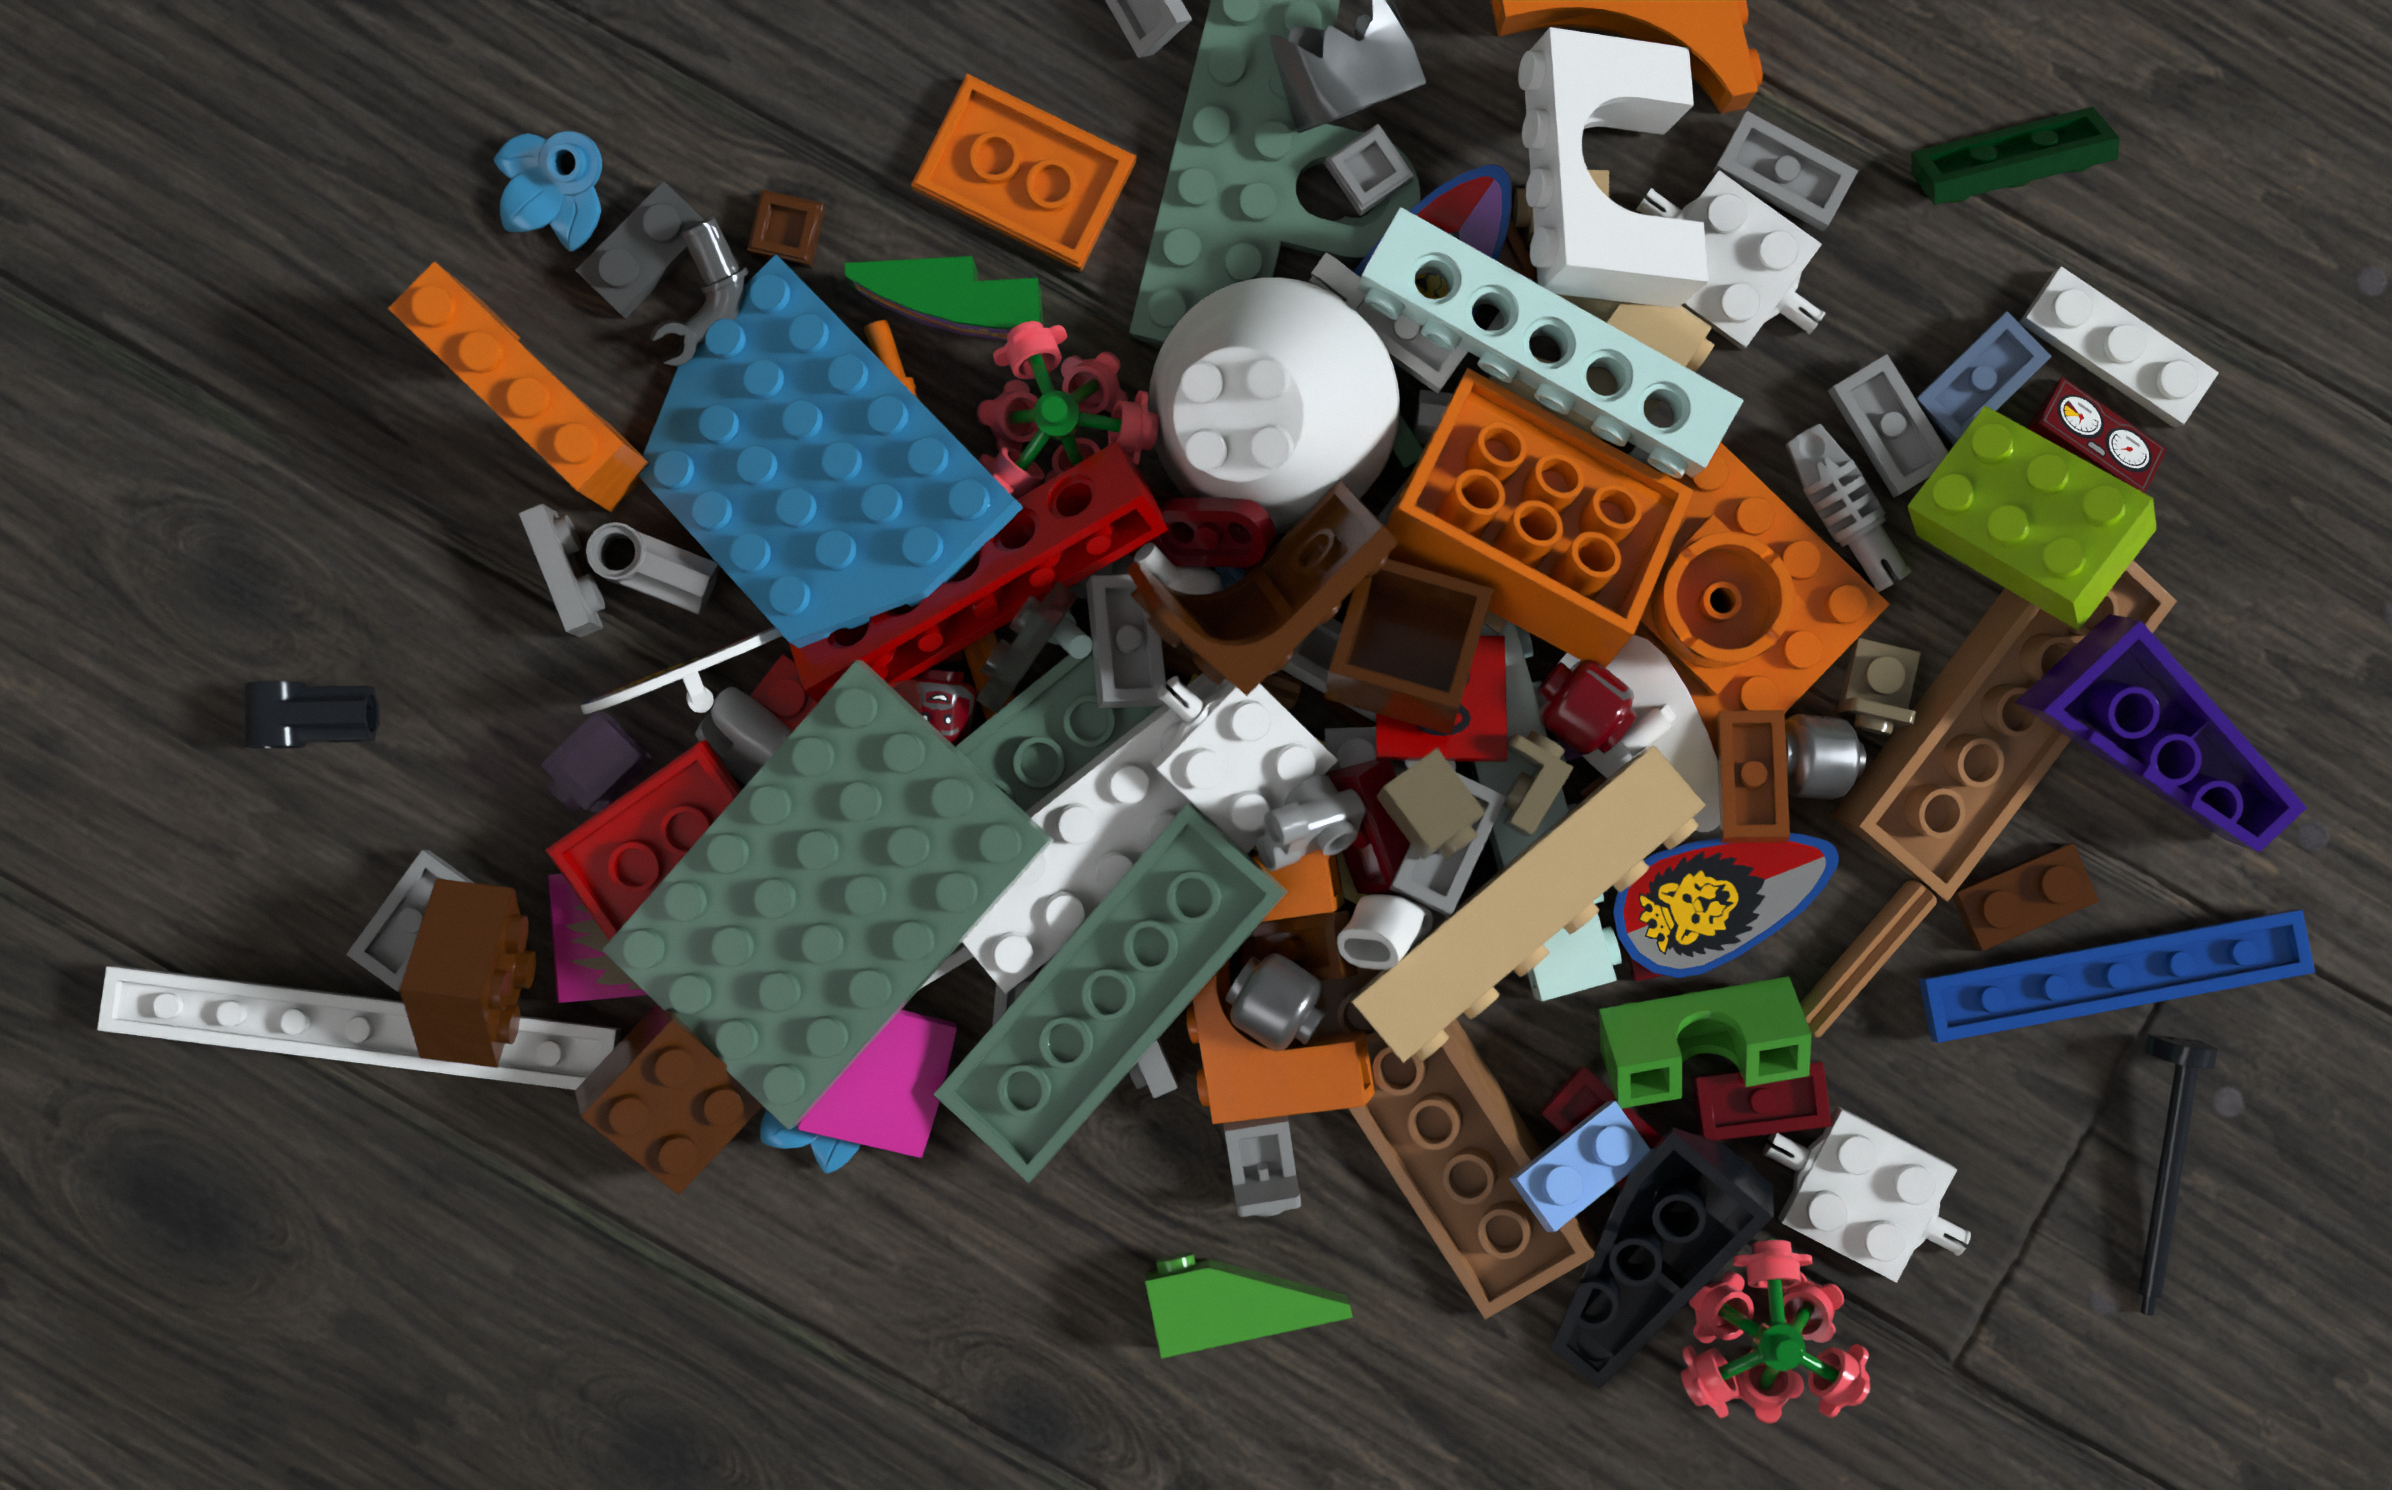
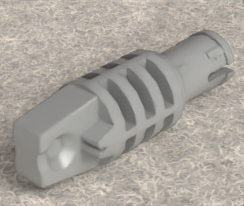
(1846, 504)

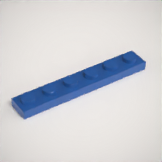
(2116, 975)

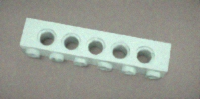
(1529, 310)

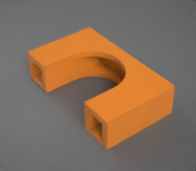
(519, 387)
(1250, 1080)

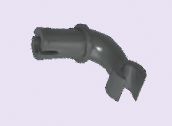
(722, 285)

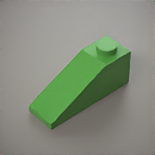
(1223, 1304)

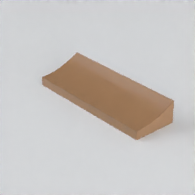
(1974, 753)
(1451, 1151)

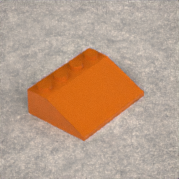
(1541, 517)

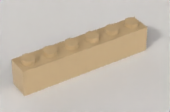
(1528, 903)

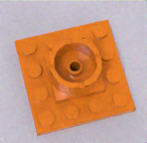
(1782, 589)

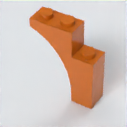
(1707, 27)

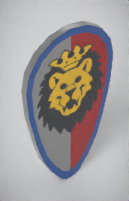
(1718, 900)

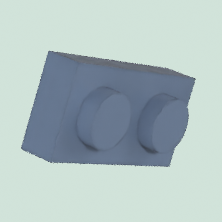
(1982, 377)

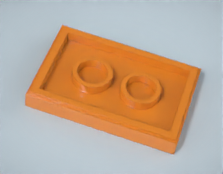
(1023, 172)

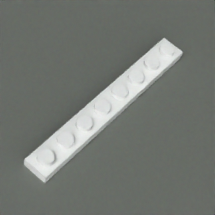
(331, 1026)

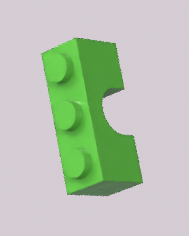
(1749, 1023)

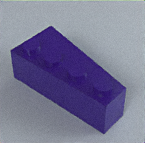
(2156, 725)

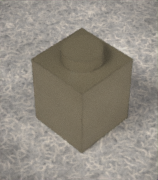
(1432, 806)

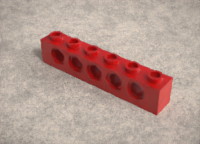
(1059, 535)

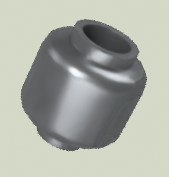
(1822, 756)
(1276, 1002)

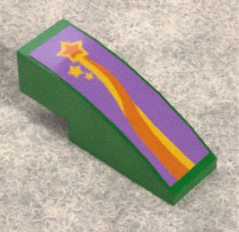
(948, 294)

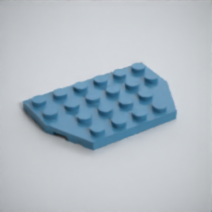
(815, 467)

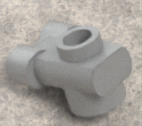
(1310, 820)

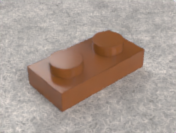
(1752, 776)

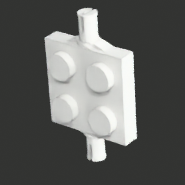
(1751, 260)
(1238, 756)
(1867, 1194)

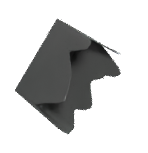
(1337, 75)

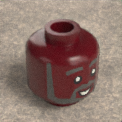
(948, 703)
(1586, 706)

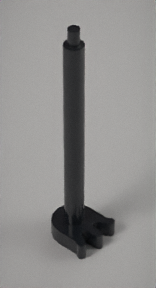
(2188, 1058)

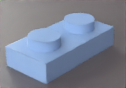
(1580, 1166)

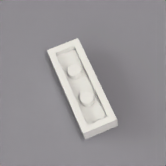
(2118, 347)

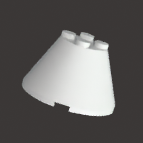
(1274, 398)

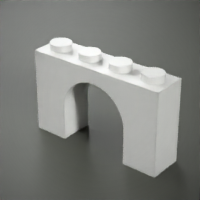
(1580, 235)

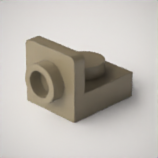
(1879, 686)
(1533, 795)

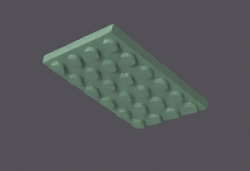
(827, 893)

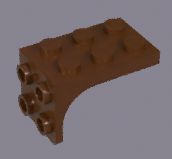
(1292, 590)

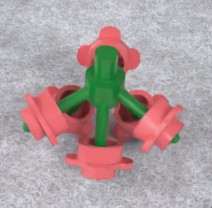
(1087, 390)
(1765, 1373)

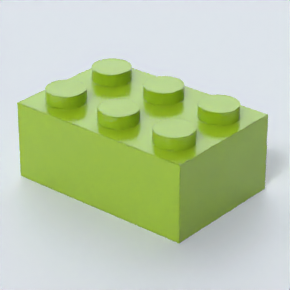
(2033, 517)

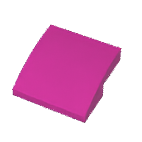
(889, 1088)

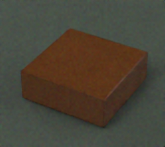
(786, 228)

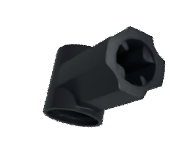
(292, 714)

